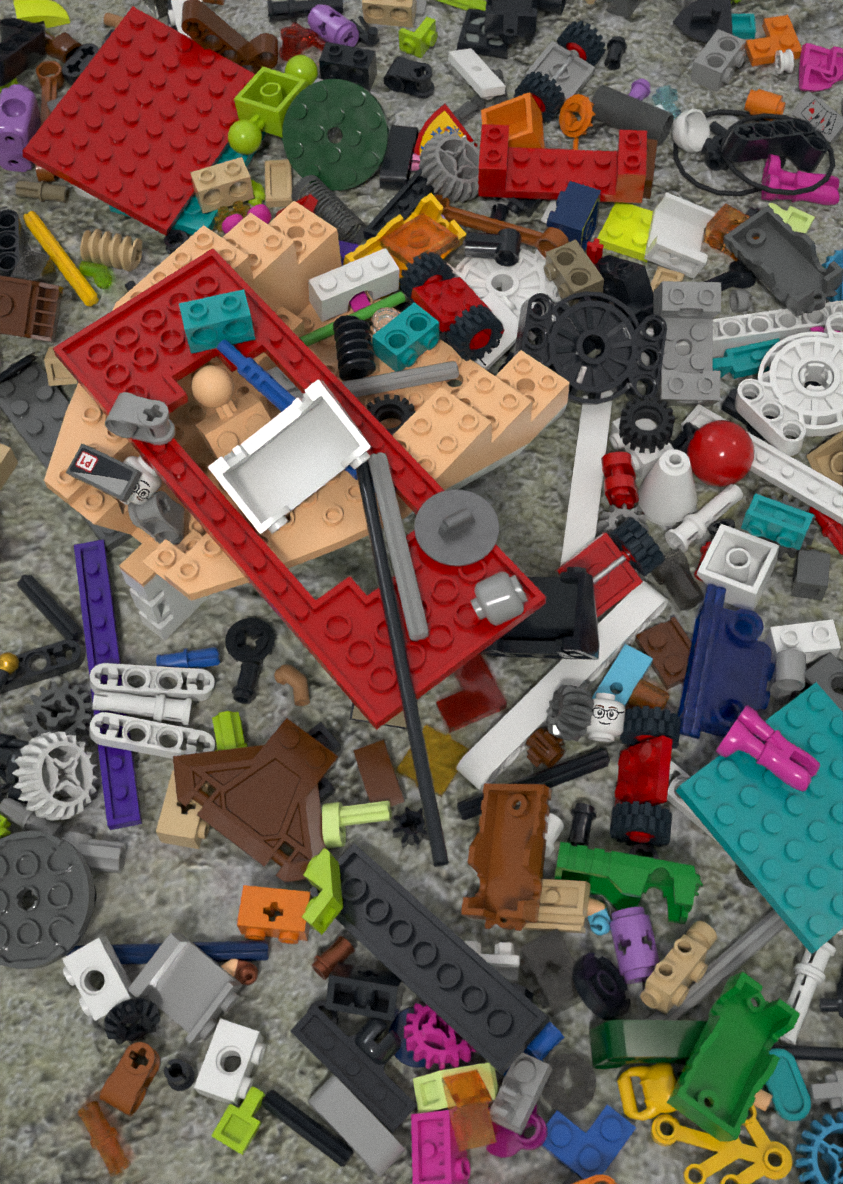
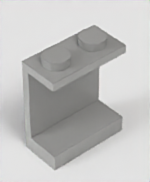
(187, 986)

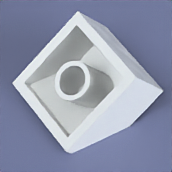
(740, 565)

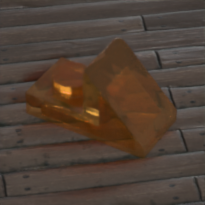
(468, 1110)

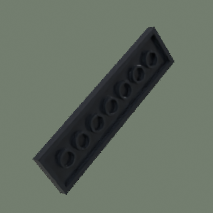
(435, 962)

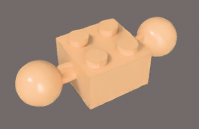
(233, 420)

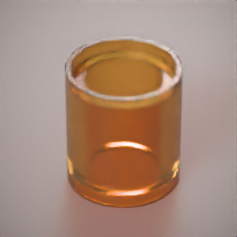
(648, 695)

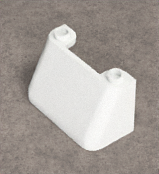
(291, 458)

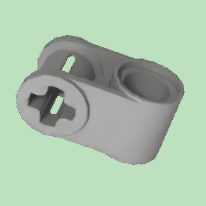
(140, 419)
(159, 518)

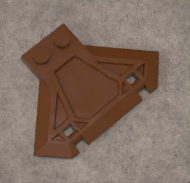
(262, 796)

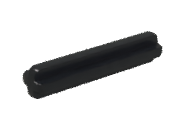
(49, 608)
(307, 1128)

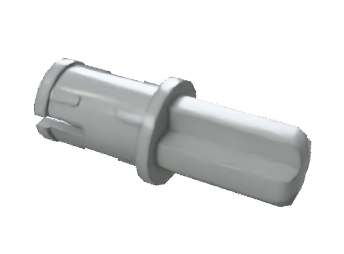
(27, 819)

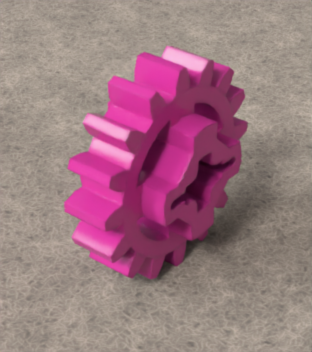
(432, 1042)

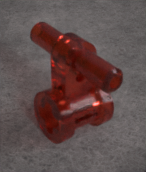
(297, 39)

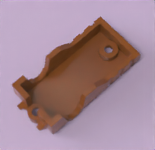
(509, 855)

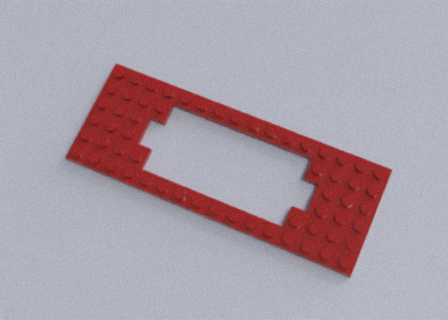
(146, 352)

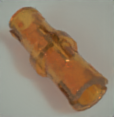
(104, 1138)

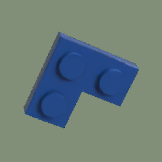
(591, 1151)

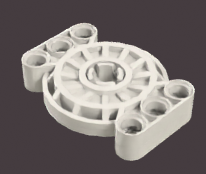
(516, 281)
(782, 391)

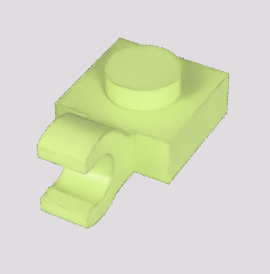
(794, 217)

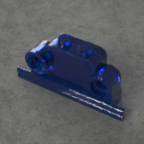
(723, 668)

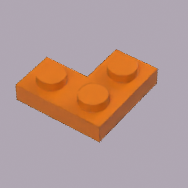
(779, 36)

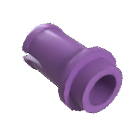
(640, 89)

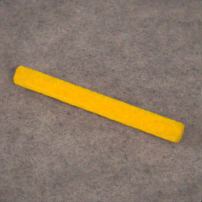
(60, 258)

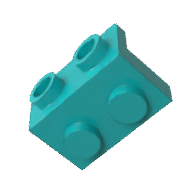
(777, 522)

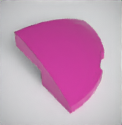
(819, 67)

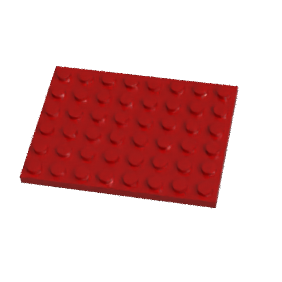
(142, 121)

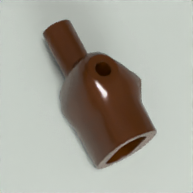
(61, 46)

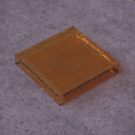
(417, 237)

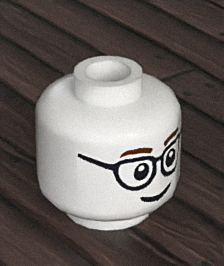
(147, 484)
(607, 718)

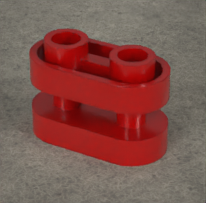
(620, 479)

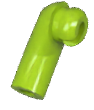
(258, 192)

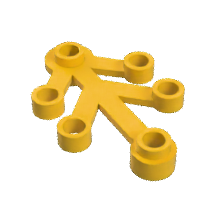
(728, 1151)

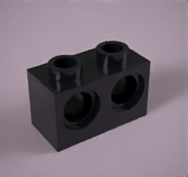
(348, 64)

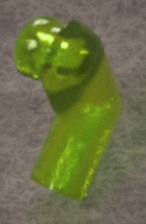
(98, 271)

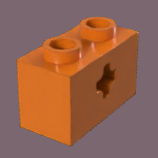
(261, 903)

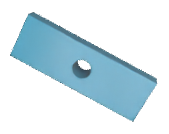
(625, 674)

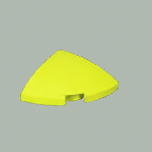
(41, 10)

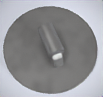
(456, 527)

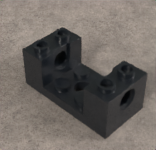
(622, 280)

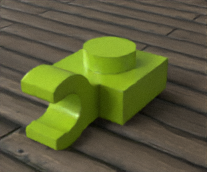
(238, 1124)

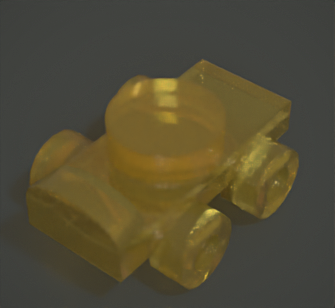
(223, 212)

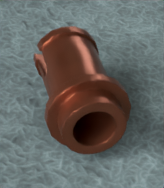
(337, 952)

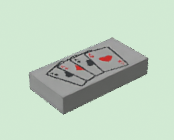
(820, 116)

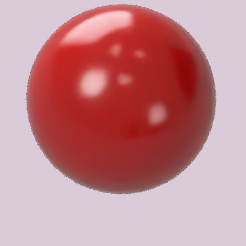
(721, 453)

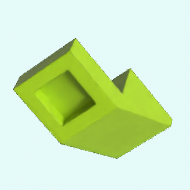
(324, 875)

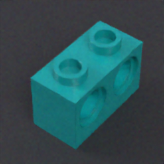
(215, 319)
(406, 338)

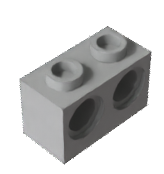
(718, 60)

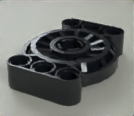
(610, 328)

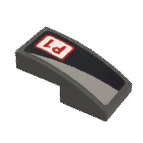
(104, 473)

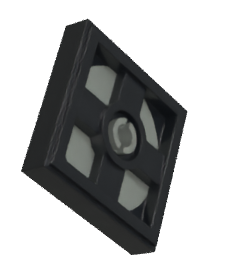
(473, 36)

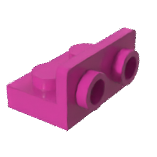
(436, 1151)

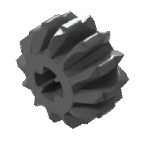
(569, 712)

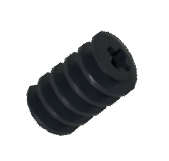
(353, 348)

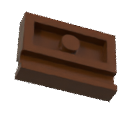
(668, 648)

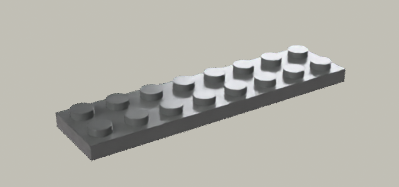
(37, 416)

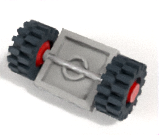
(562, 68)

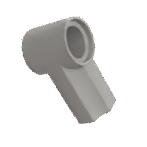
(788, 675)
(99, 854)

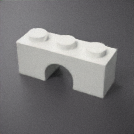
(334, 289)

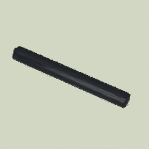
(550, 777)

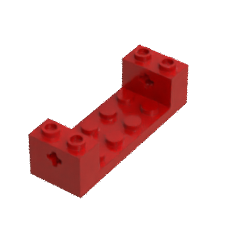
(546, 172)

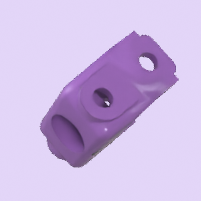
(20, 121)

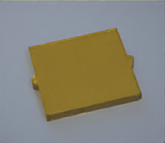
(443, 759)

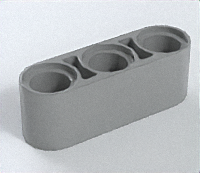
(356, 1125)

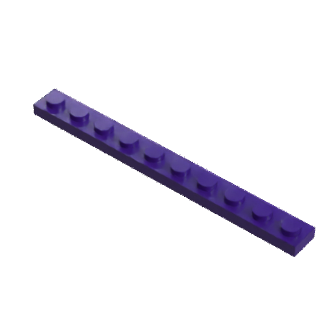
(102, 647)

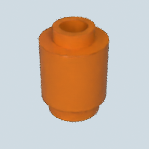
(764, 102)

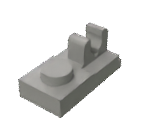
(519, 1093)

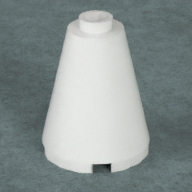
(668, 489)

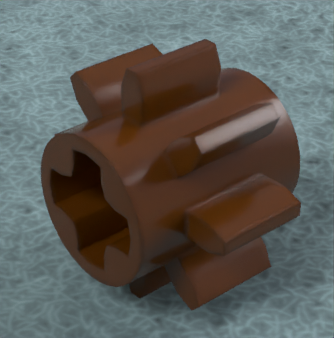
(544, 748)

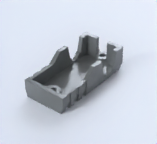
(784, 262)

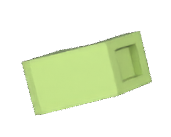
(430, 1089)

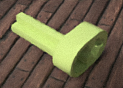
(336, 818)

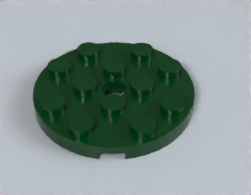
(363, 128)

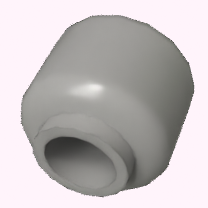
(499, 598)

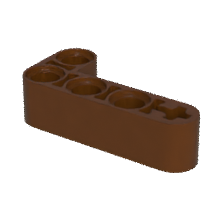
(214, 33)

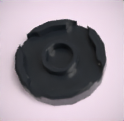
(601, 986)

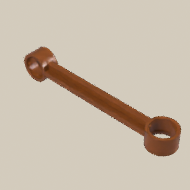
(49, 93)
(543, 241)

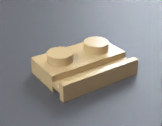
(562, 906)

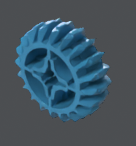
(816, 1144)

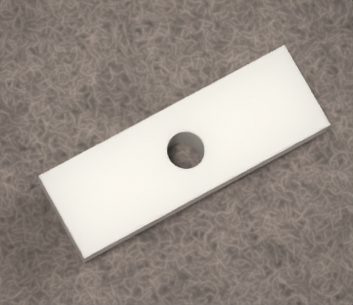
(476, 73)

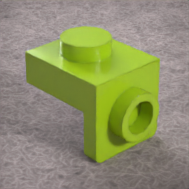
(421, 40)

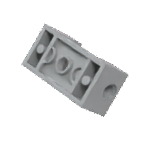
(689, 317)

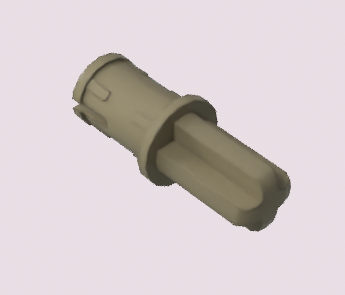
(43, 191)

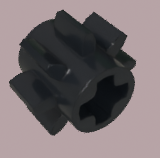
(405, 833)

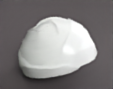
(690, 130)

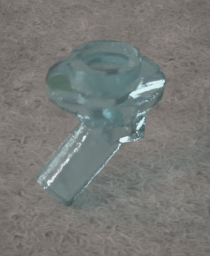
(666, 97)

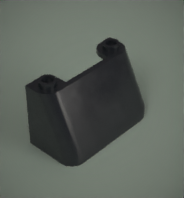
(561, 627)

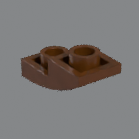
(379, 773)

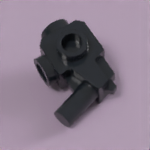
(713, 147)

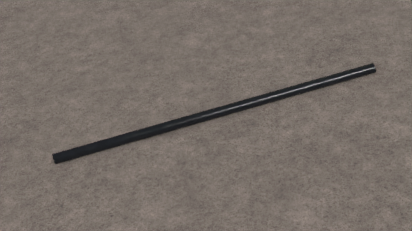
(402, 669)

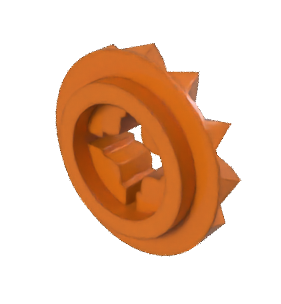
(568, 122)

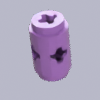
(332, 26)
(629, 928)

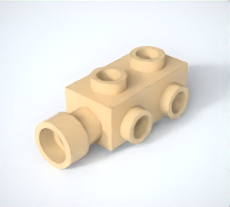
(679, 969)

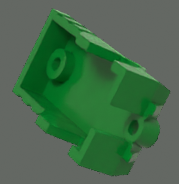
(625, 877)
(732, 1058)

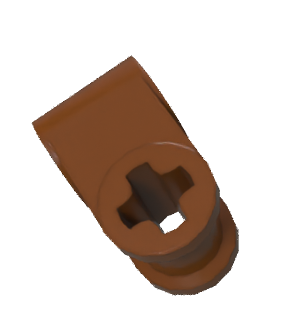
(130, 1081)

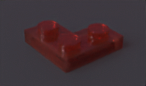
(476, 701)

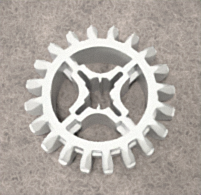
(43, 776)

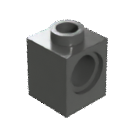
(810, 574)

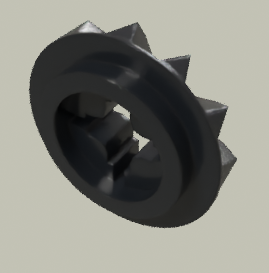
(255, 629)
(128, 1012)

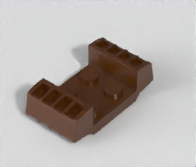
(29, 308)

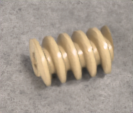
(111, 251)

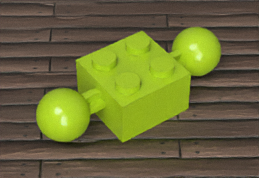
(266, 100)

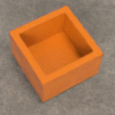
(523, 120)

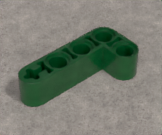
(642, 1041)

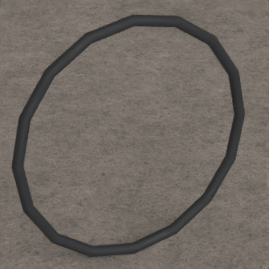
(763, 187)
(707, 188)

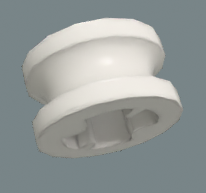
(784, 61)

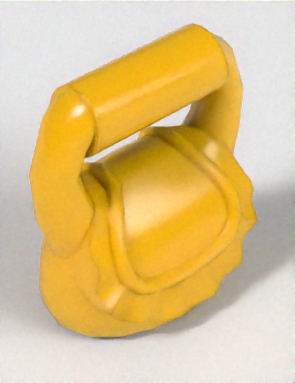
(657, 1086)

